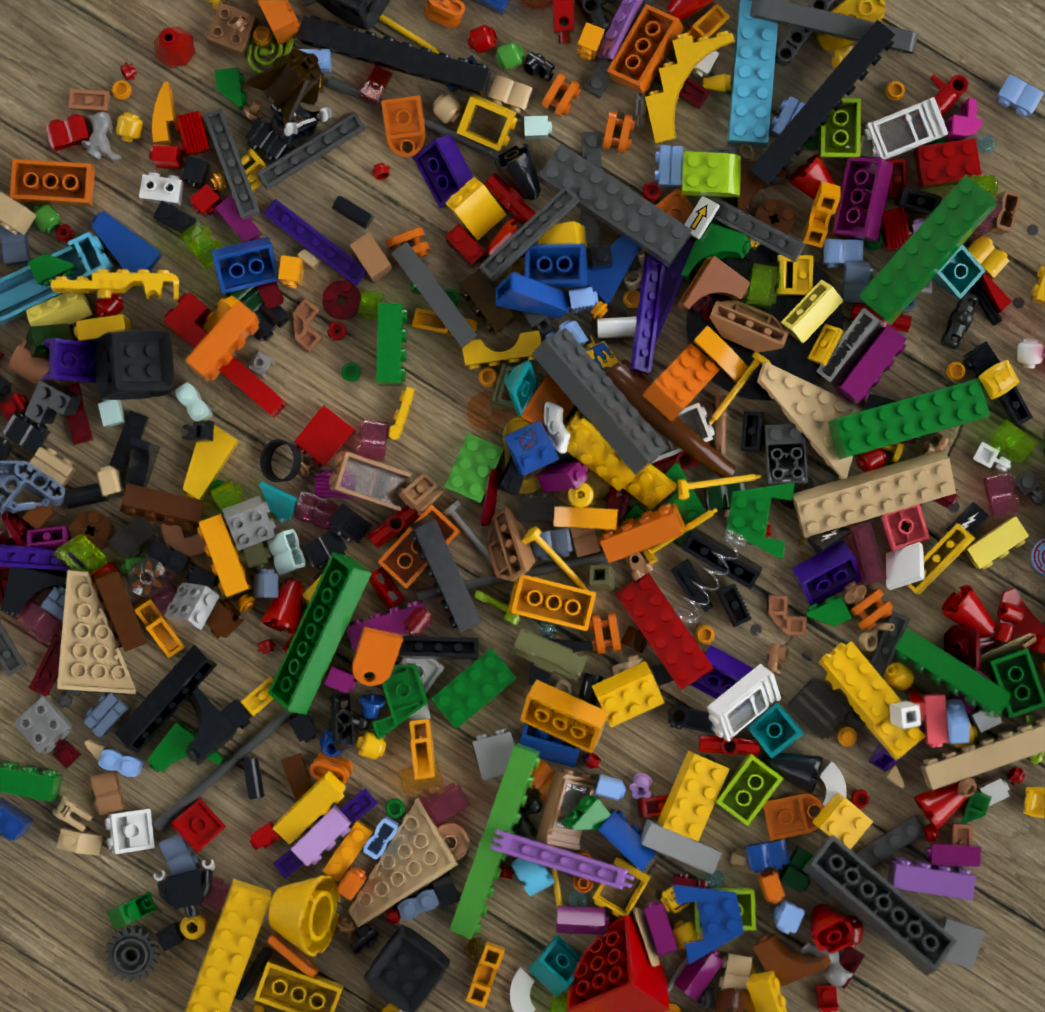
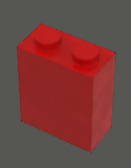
(324, 436)

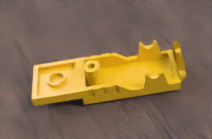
(118, 283)
(592, 450)
(869, 697)

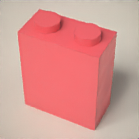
(936, 720)

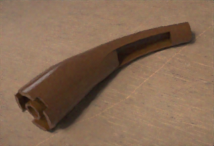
(678, 432)

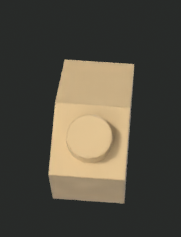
(79, 842)

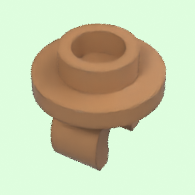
(252, 112)
(305, 469)
(346, 925)

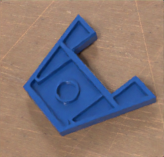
(718, 918)

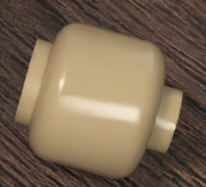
(447, 108)

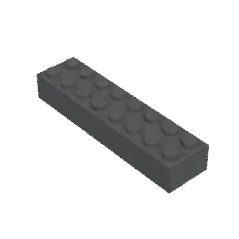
(616, 205)
(600, 400)
(880, 905)

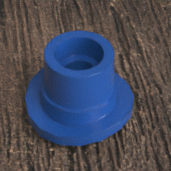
(371, 704)
(326, 744)

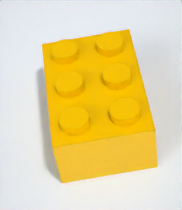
(628, 694)

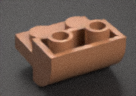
(26, 366)

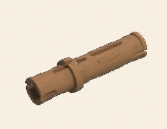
(720, 426)

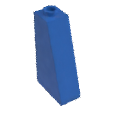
(126, 246)
(608, 280)
(531, 296)

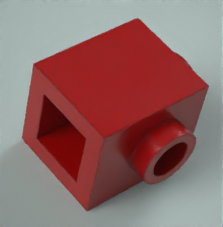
(205, 201)

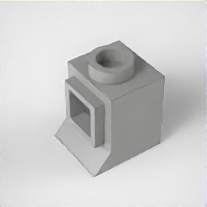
(260, 363)

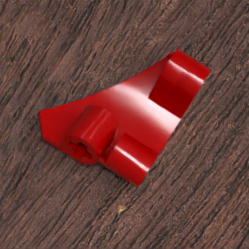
(1018, 621)

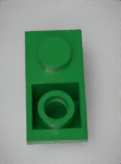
(229, 85)
(49, 267)
(829, 613)
(587, 815)
(131, 910)

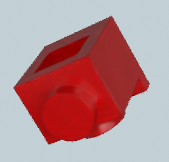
(264, 836)

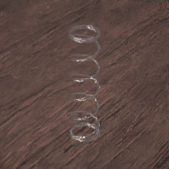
(729, 539)

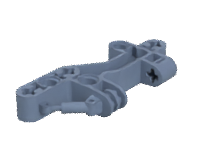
(10, 476)

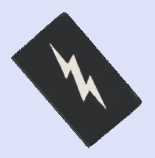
(970, 518)
(826, 540)

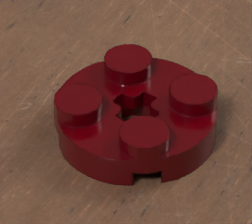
(331, 295)

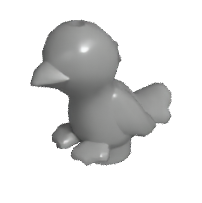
(98, 143)
(835, 973)

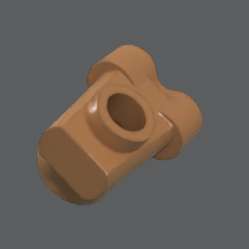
(937, 443)
(639, 567)
(855, 593)
(776, 655)

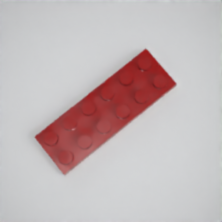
(664, 631)

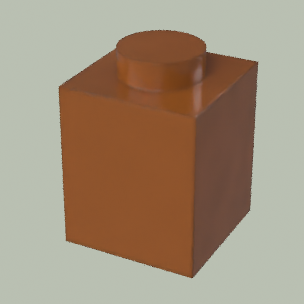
(39, 516)

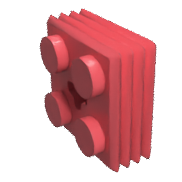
(915, 532)

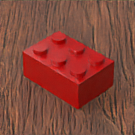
(946, 163)

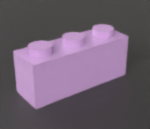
(322, 836)

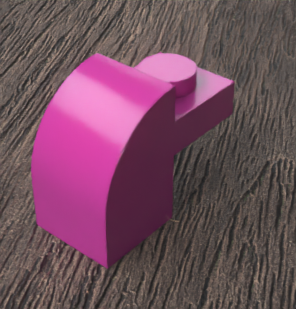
(964, 125)

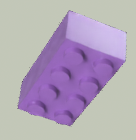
(931, 879)

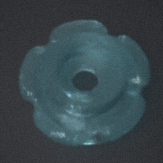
(990, 141)
(547, 629)
(719, 879)
(576, 894)

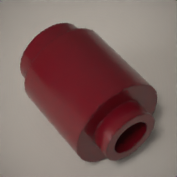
(417, 621)

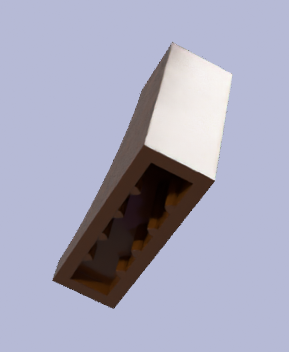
(750, 187)

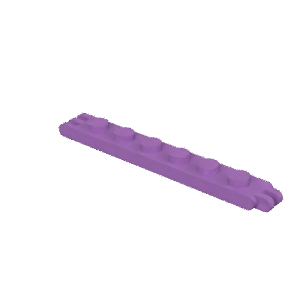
(619, 28)
(562, 860)

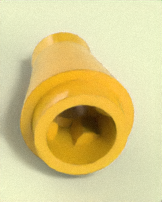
(718, 83)

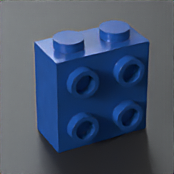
(13, 821)

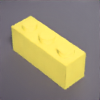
(60, 310)
(812, 311)
(996, 543)

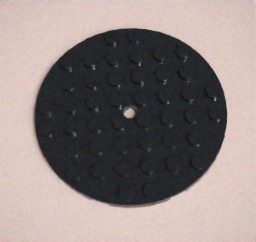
(794, 354)

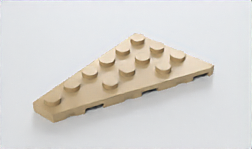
(810, 411)
(88, 647)
(408, 864)

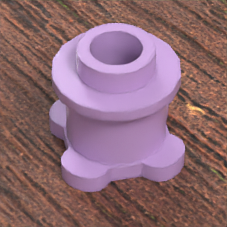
(641, 786)

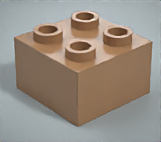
(220, 35)

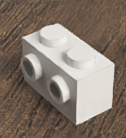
(159, 189)

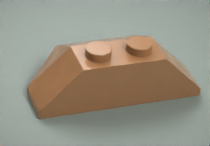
(748, 326)
(507, 552)

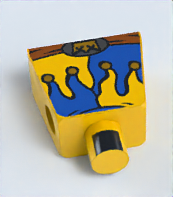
(601, 354)

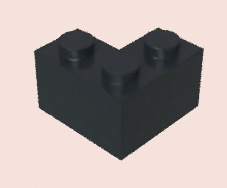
(49, 399)

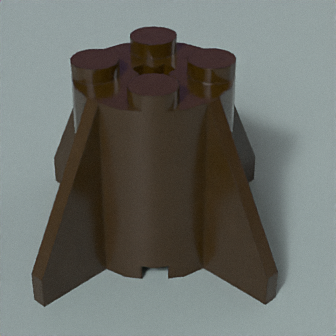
(290, 81)

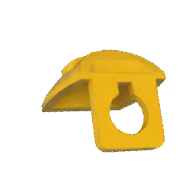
(998, 379)
(1034, 802)

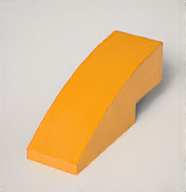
(709, 23)
(163, 116)
(429, 321)
(720, 353)
(585, 518)
(159, 627)
(422, 749)

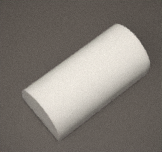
(616, 327)

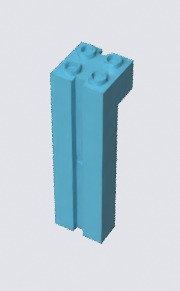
(21, 291)

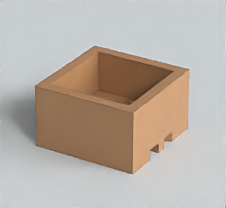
(371, 257)

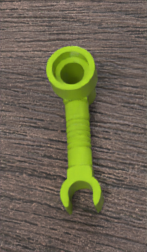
(509, 617)

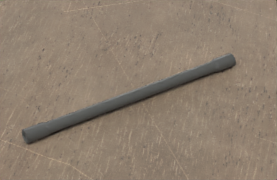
(345, 88)
(593, 559)
(168, 816)

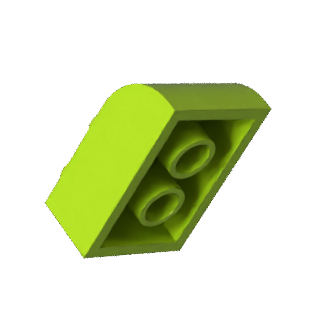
(842, 132)
(711, 174)
(748, 789)
(746, 904)

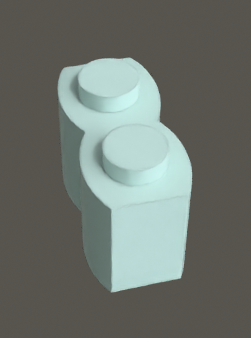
(190, 397)
(286, 552)

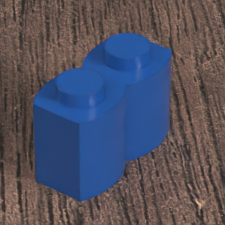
(767, 855)

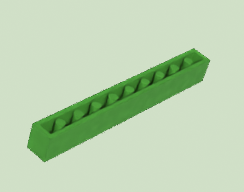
(487, 861)

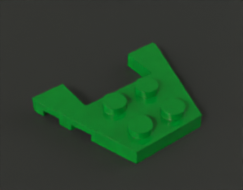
(689, 508)
(750, 515)
(404, 696)

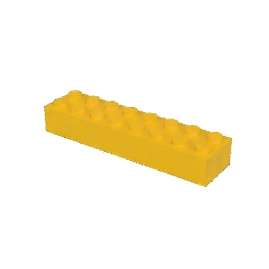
(229, 948)

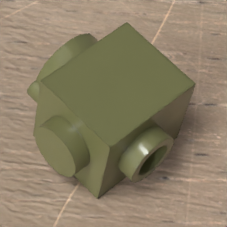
(255, 556)

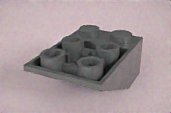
(785, 454)

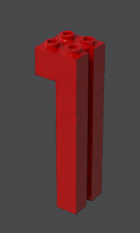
(187, 322)

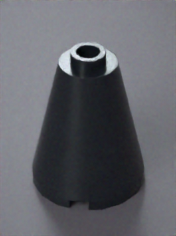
(520, 171)
(797, 769)

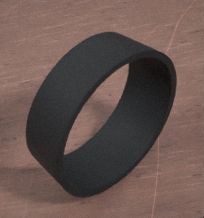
(266, 457)

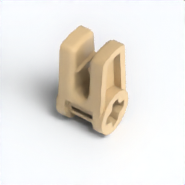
(71, 807)

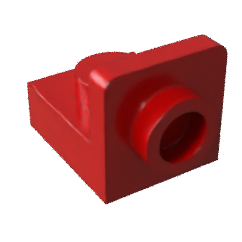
(14, 404)
(826, 998)

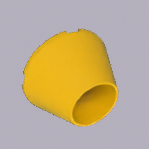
(306, 913)

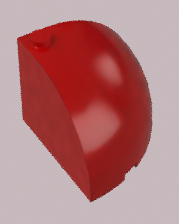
(618, 974)

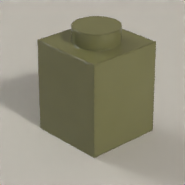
(601, 577)

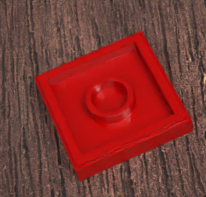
(198, 825)

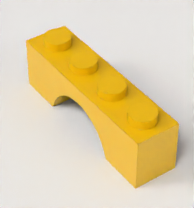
(478, 354)

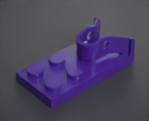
(70, 360)

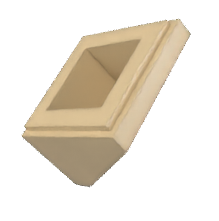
(309, 258)
(95, 747)
(894, 777)

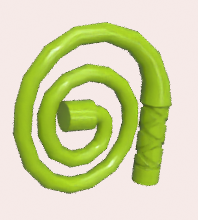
(265, 52)

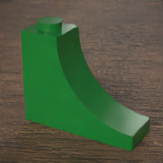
(715, 242)
(173, 749)

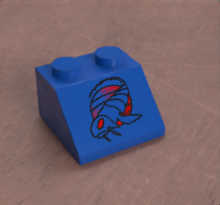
(531, 448)

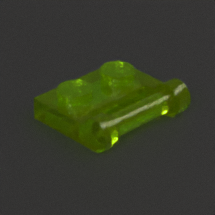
(84, 552)

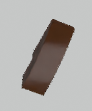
(297, 775)

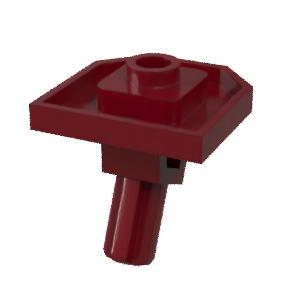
(13, 530)
(965, 644)

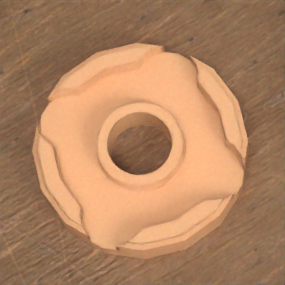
(461, 837)

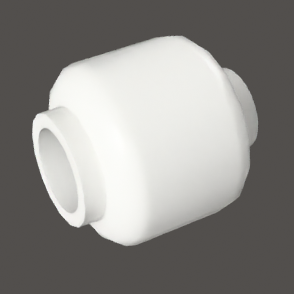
(1029, 353)

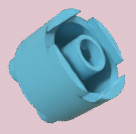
(533, 875)

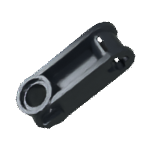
(510, 480)
(691, 719)

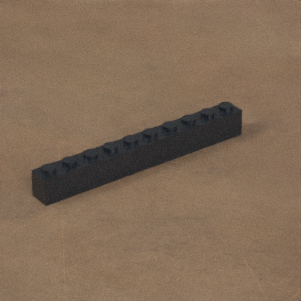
(393, 55)
(821, 104)

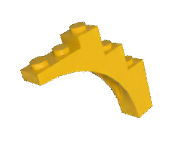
(673, 76)

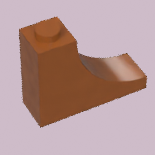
(714, 278)
(785, 963)

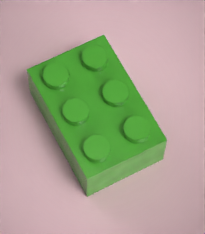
(472, 468)

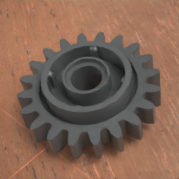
(119, 954)

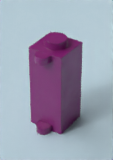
(244, 229)
(562, 476)
(954, 854)
(581, 920)
(660, 928)
(698, 974)

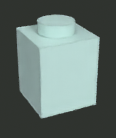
(537, 127)
(111, 412)

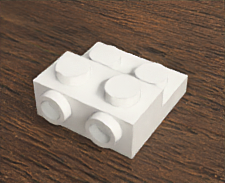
(130, 831)

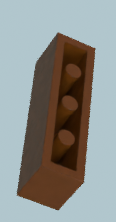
(162, 507)
(120, 610)

